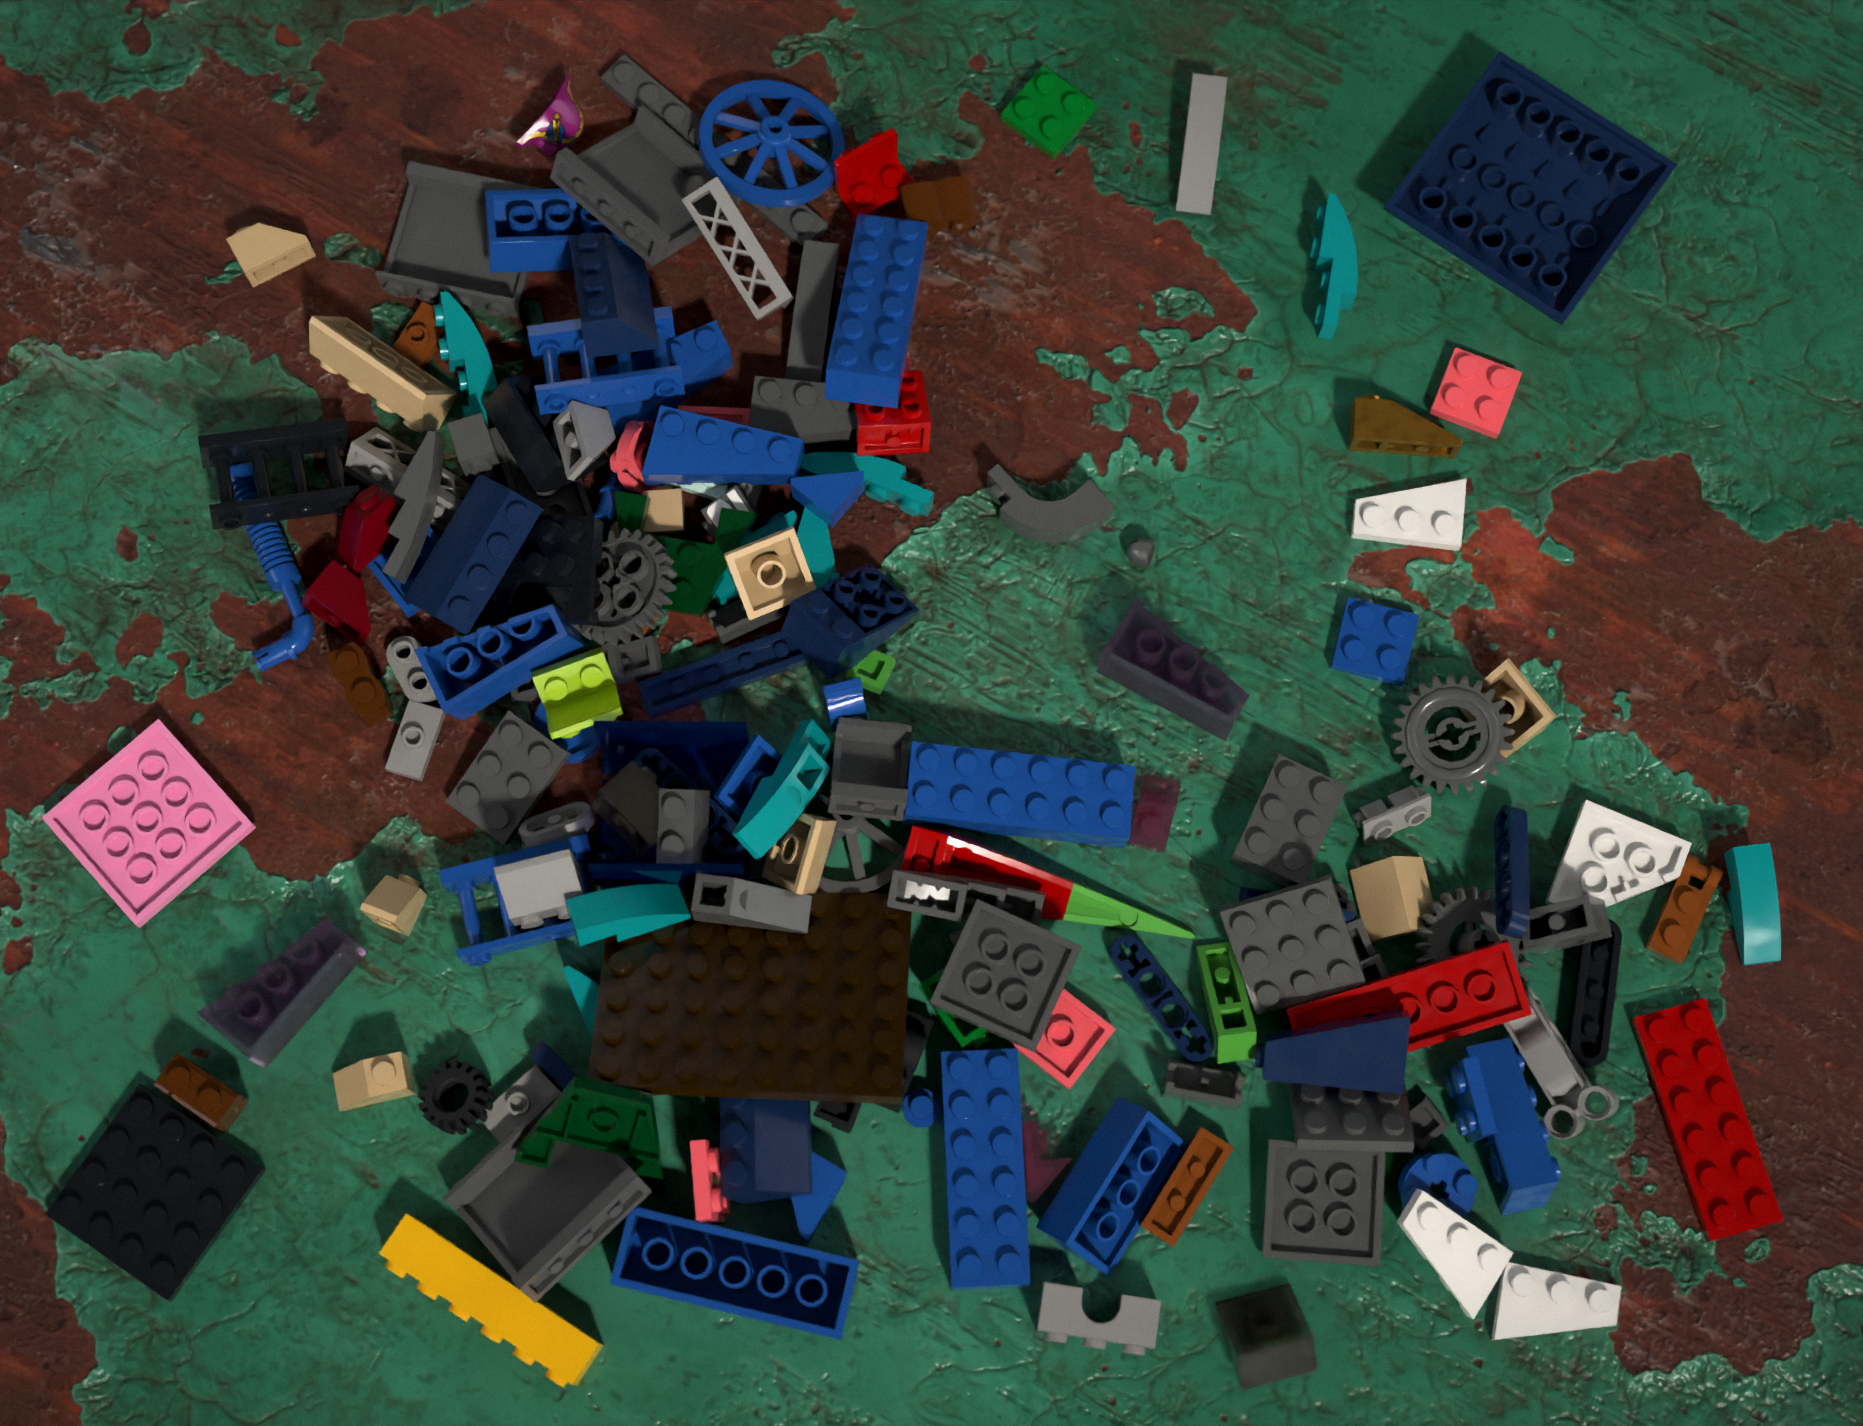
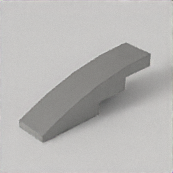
(1201, 144)

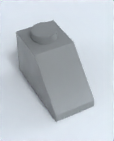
(582, 436)

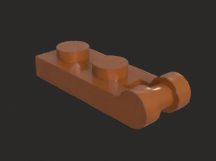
(1683, 911)

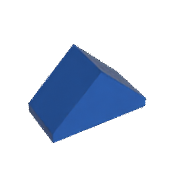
(828, 494)

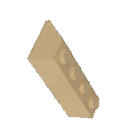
(380, 371)

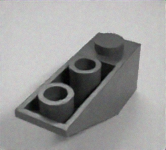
(749, 904)

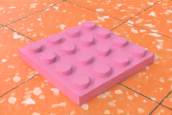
(148, 823)

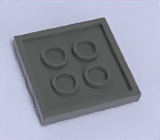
(1293, 945)
(1005, 975)
(1323, 1205)

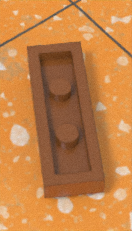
(1186, 1187)

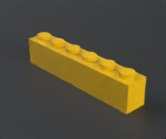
(491, 1300)

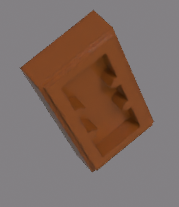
(420, 337)

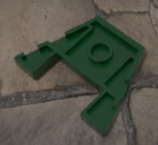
(697, 564)
(603, 1120)

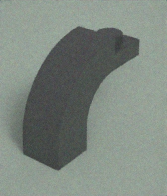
(1048, 520)

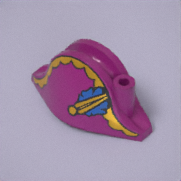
(558, 124)

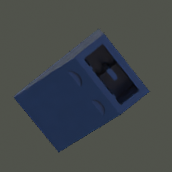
(847, 619)

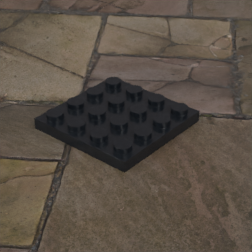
(155, 1192)

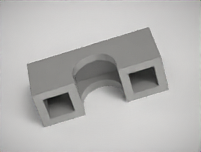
(1131, 1327)

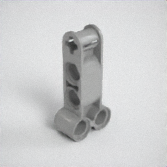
(1557, 1070)

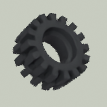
(437, 1089)

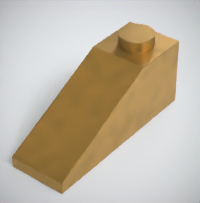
(1392, 429)

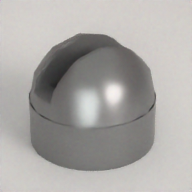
(1141, 551)

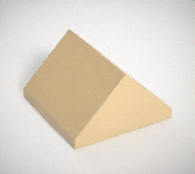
(769, 572)
(1526, 706)
(800, 854)
(1392, 896)

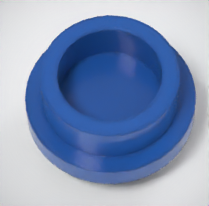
(921, 1108)

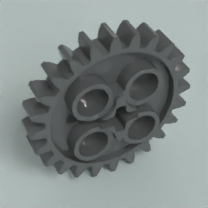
(624, 584)

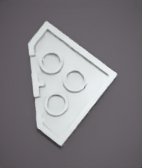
(1615, 857)

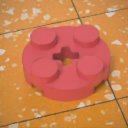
(628, 457)

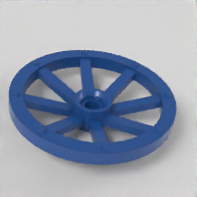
(772, 139)

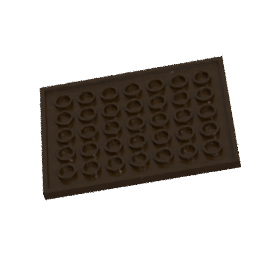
(760, 1007)

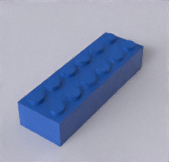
(876, 311)
(1019, 794)
(985, 1169)
(735, 1273)

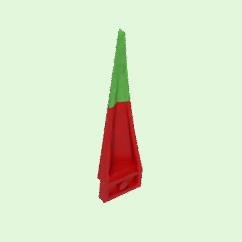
(1066, 900)

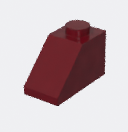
(366, 528)
(340, 601)

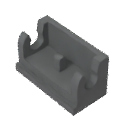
(732, 623)
(1203, 1084)

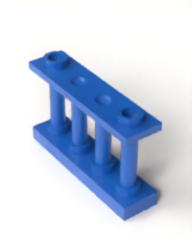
(566, 339)
(465, 877)

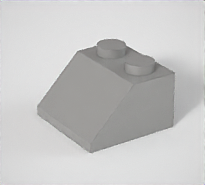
(539, 887)

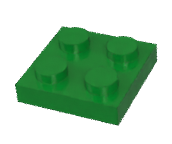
(1048, 112)

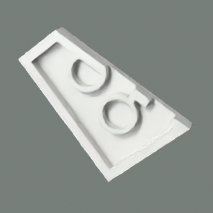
(1456, 1249)

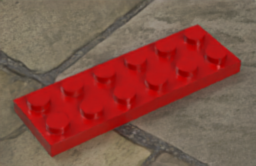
(1441, 997)
(1706, 1120)

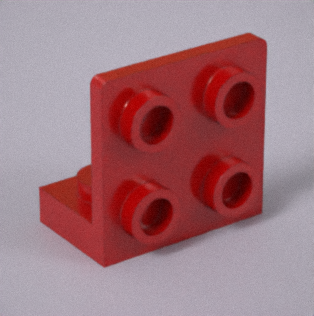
(870, 175)
(896, 429)

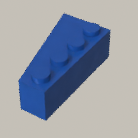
(703, 359)
(711, 450)
(496, 659)
(1519, 1148)

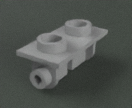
(1408, 808)

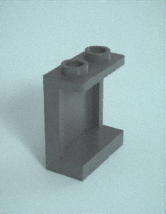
(869, 768)

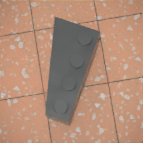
(802, 412)

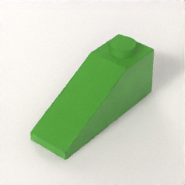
(1226, 1003)

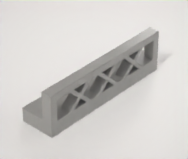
(750, 242)
(385, 471)

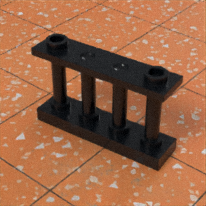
(272, 443)

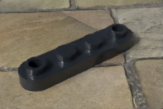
(1594, 998)

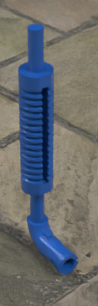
(280, 574)

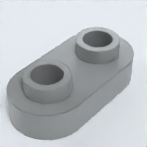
(409, 670)
(557, 824)

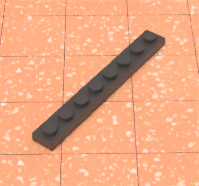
(638, 88)

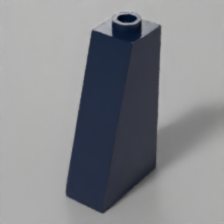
(1346, 1053)

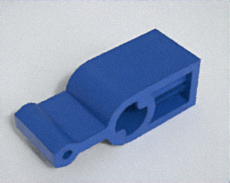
(844, 700)

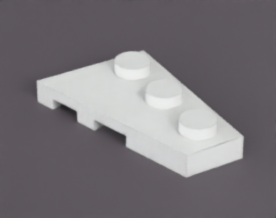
(1416, 516)
(1551, 1302)

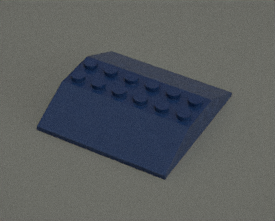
(1530, 188)

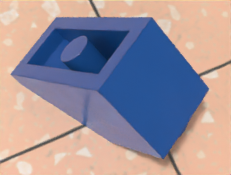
(826, 1184)

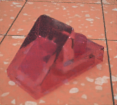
(1154, 813)
(1038, 1172)

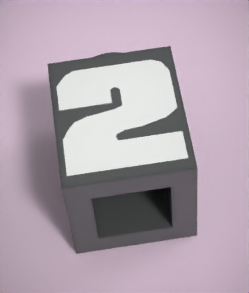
(733, 499)

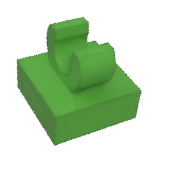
(873, 671)

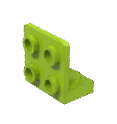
(577, 693)

